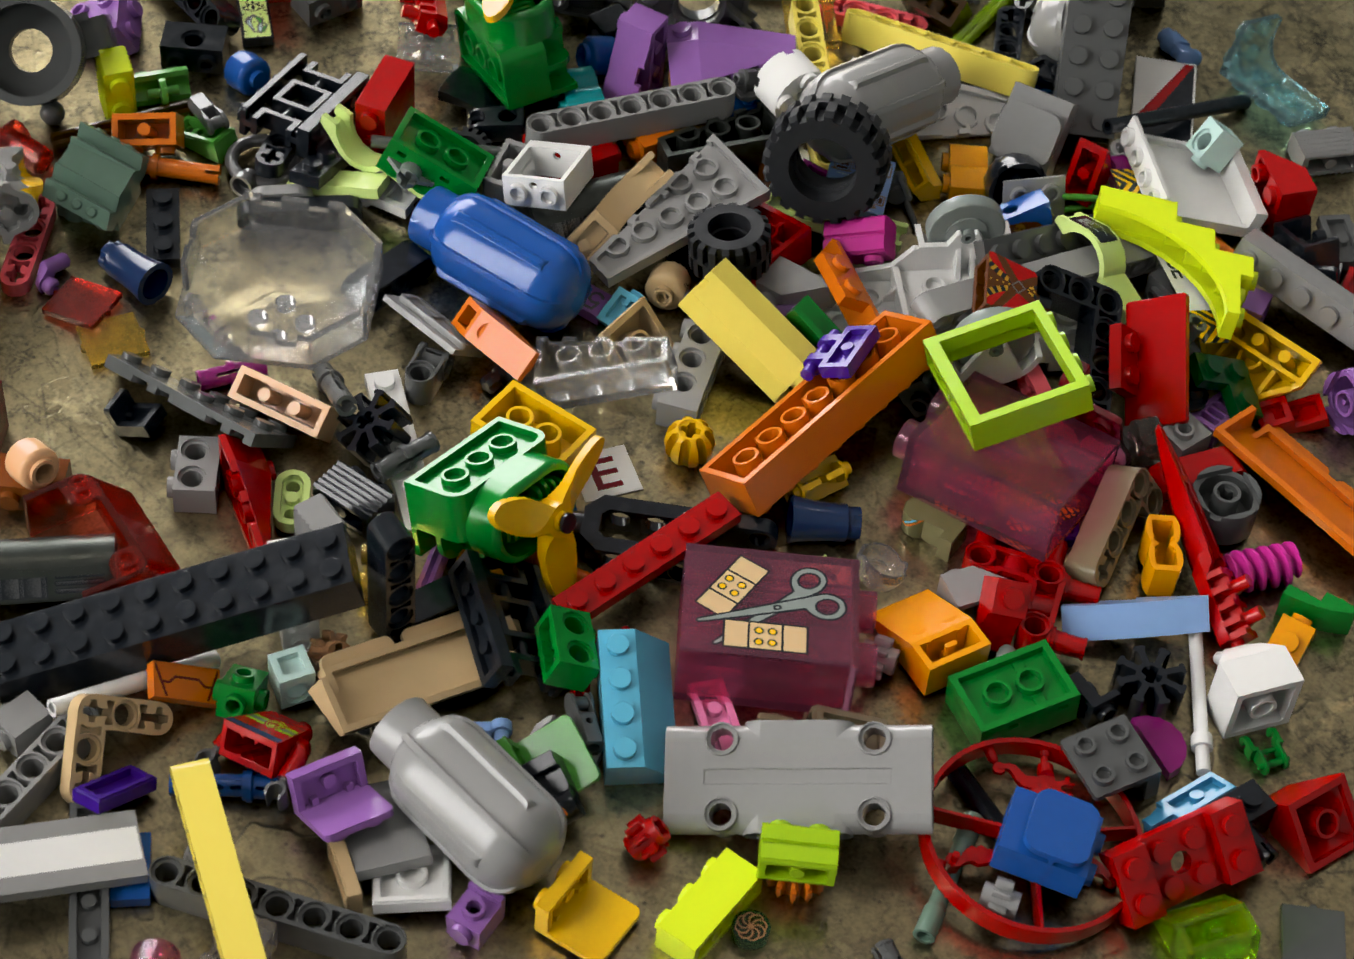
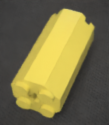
(749, 329)

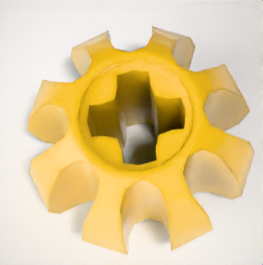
(689, 442)

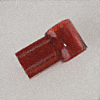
(36, 156)

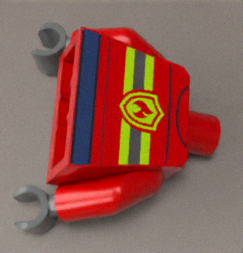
(266, 745)

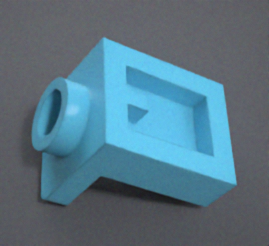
(617, 304)

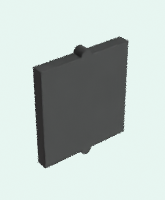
(1312, 933)

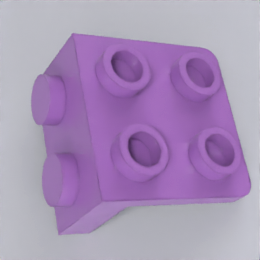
(124, 15)
(336, 796)

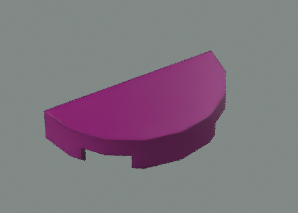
(1163, 742)

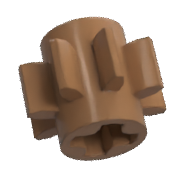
(326, 644)

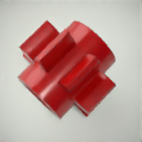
(646, 838)

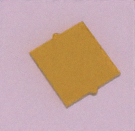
(112, 337)

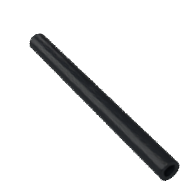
(1179, 113)

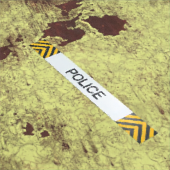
(1197, 304)

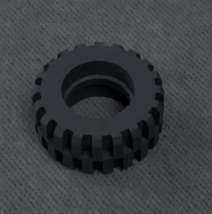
(820, 195)

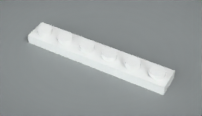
(391, 383)

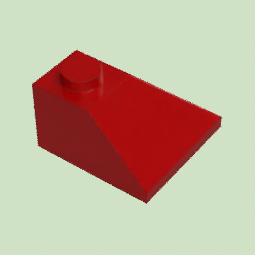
(1314, 820)

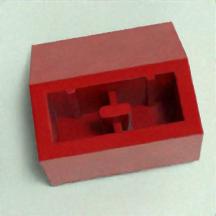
(1283, 188)

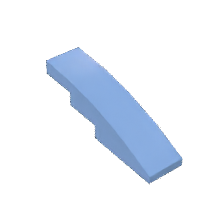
(1137, 617)

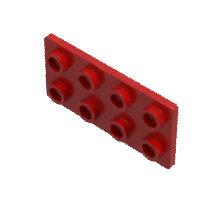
(1152, 359)

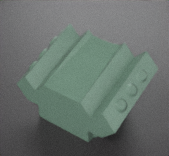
(96, 179)

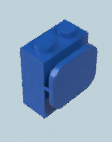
(1049, 840)

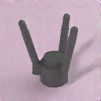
(900, 193)

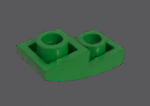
(1327, 615)

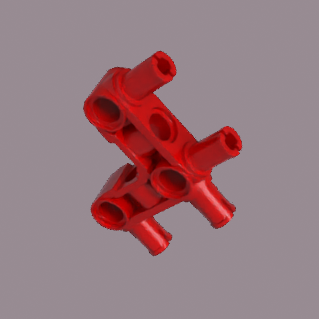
(1049, 588)

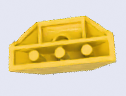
(1272, 360)

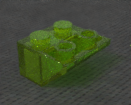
(1211, 930)

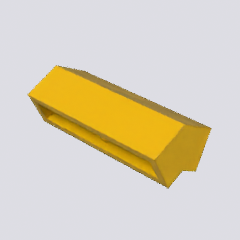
(917, 168)

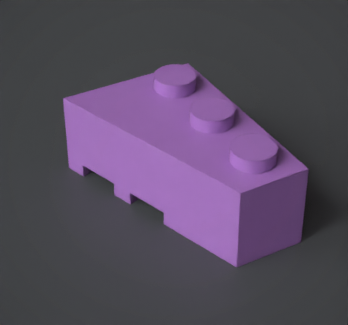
(637, 53)

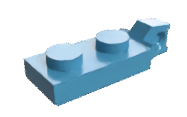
(1187, 799)

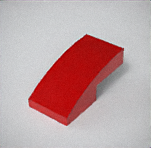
(1294, 416)

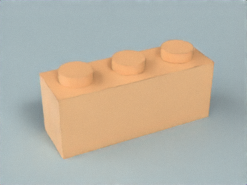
(284, 403)

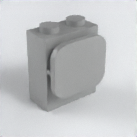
(1033, 126)

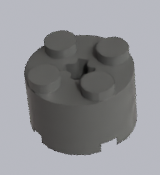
(1228, 502)

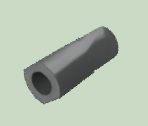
(207, 113)
(585, 721)

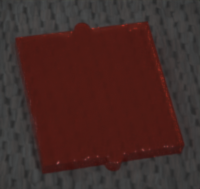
(82, 303)

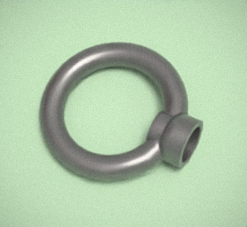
(247, 179)

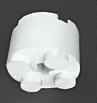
(784, 80)

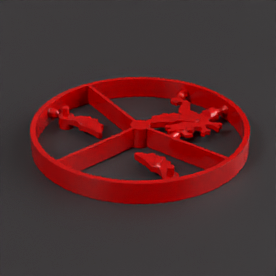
(981, 856)

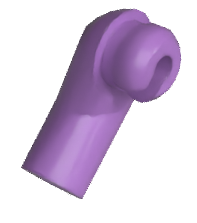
(45, 278)

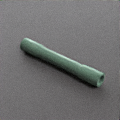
(935, 910)

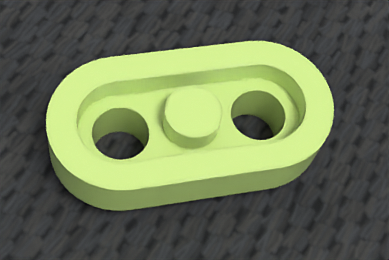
(286, 498)

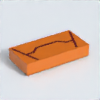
(181, 684)

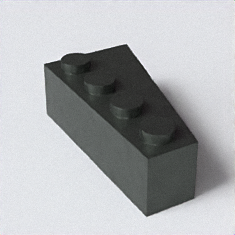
(742, 134)

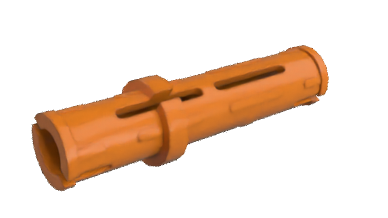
(183, 170)

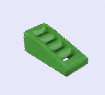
(211, 147)

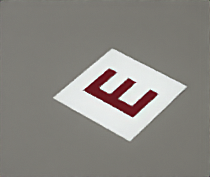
(612, 475)

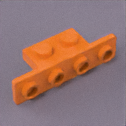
(845, 285)

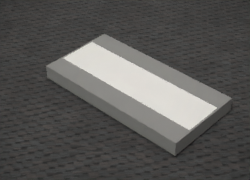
(70, 856)

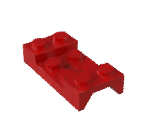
(1215, 851)

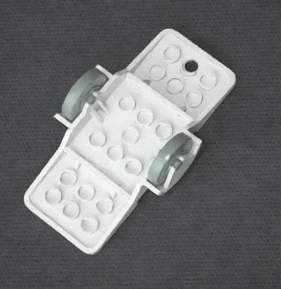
(948, 257)

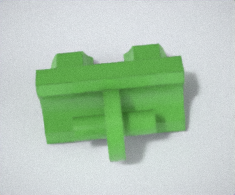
(162, 86)

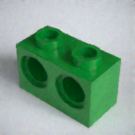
(567, 648)

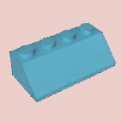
(633, 705)

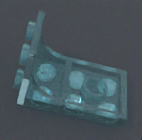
(1254, 71)

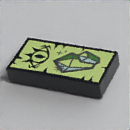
(255, 23)

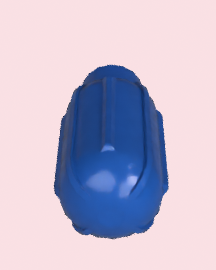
(502, 258)

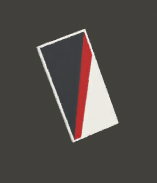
(1161, 86)

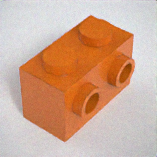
(150, 131)

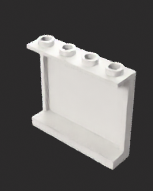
(1204, 197)

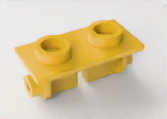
(823, 481)

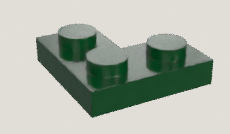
(1227, 376)

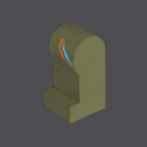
(934, 527)

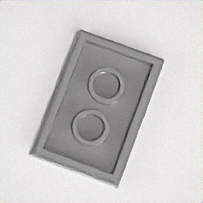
(390, 846)

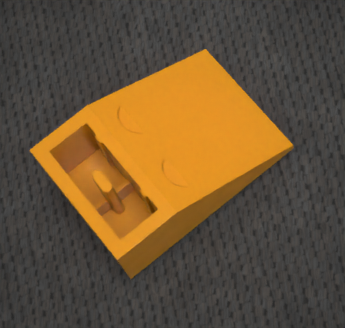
(932, 639)

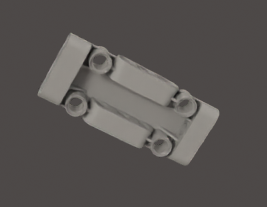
(799, 775)

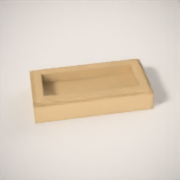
(345, 876)

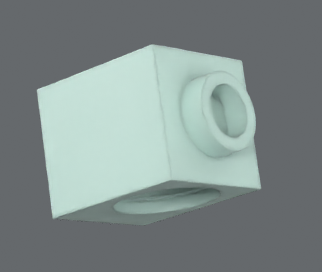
(1213, 145)
(291, 676)

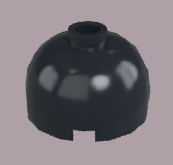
(1009, 167)

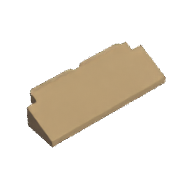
(373, 677)

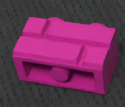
(864, 238)

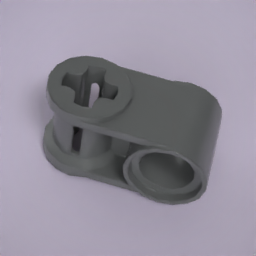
(426, 373)

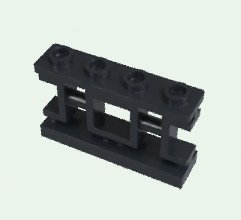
(274, 106)
(486, 624)

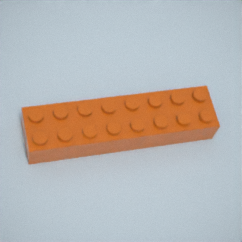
(817, 419)

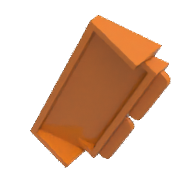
(1293, 474)

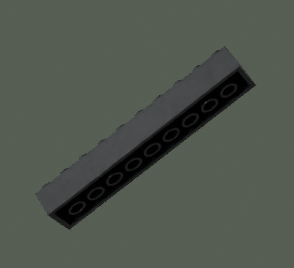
(180, 614)

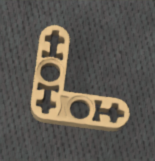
(94, 730)

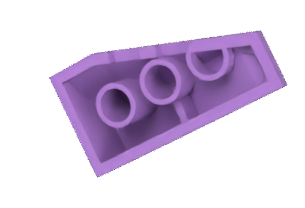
(717, 50)

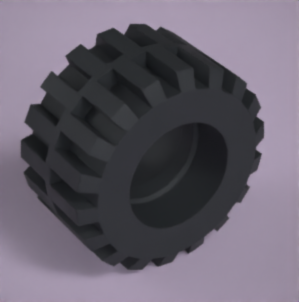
(731, 233)

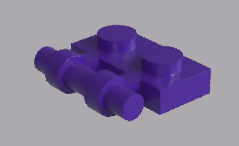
(839, 353)

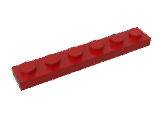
(649, 557)

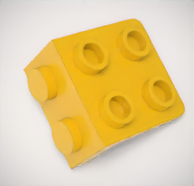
(582, 912)

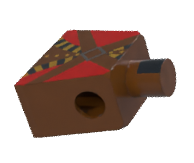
(1004, 284)

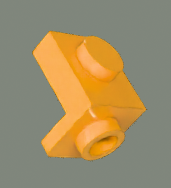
(1295, 634)

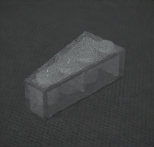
(603, 370)

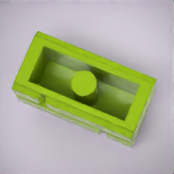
(798, 853)

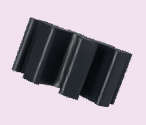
(374, 427)
(1149, 683)

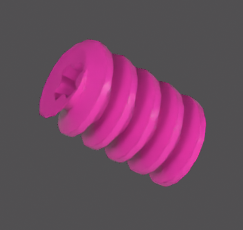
(1266, 564)

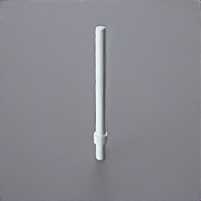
(1201, 738)

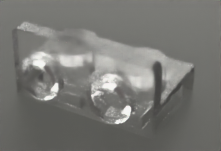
(429, 53)

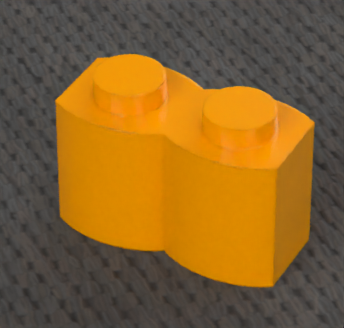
(964, 170)
(1160, 555)

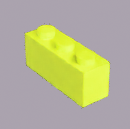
(707, 907)

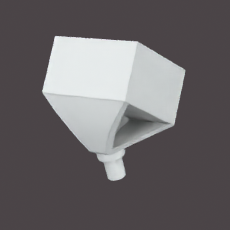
(1253, 688)

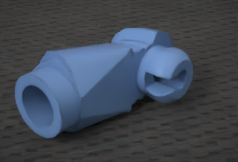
(1177, 47)

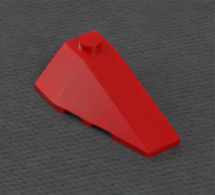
(249, 487)

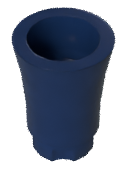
(137, 272)
(821, 521)

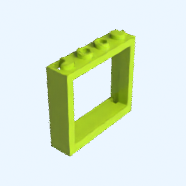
(1023, 415)

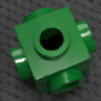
(241, 691)

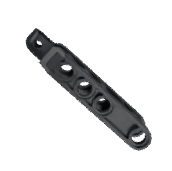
(599, 515)

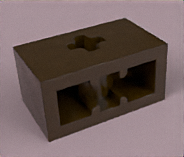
(943, 14)

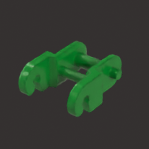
(1254, 753)

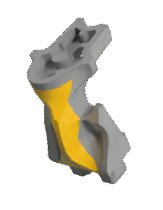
(17, 194)

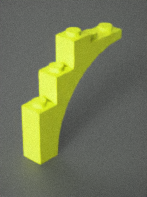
(1191, 249)

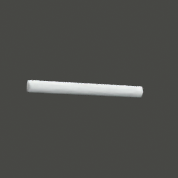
(128, 684)

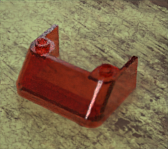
(142, 549)

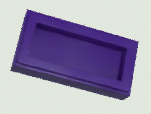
(114, 789)

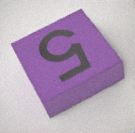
(594, 304)

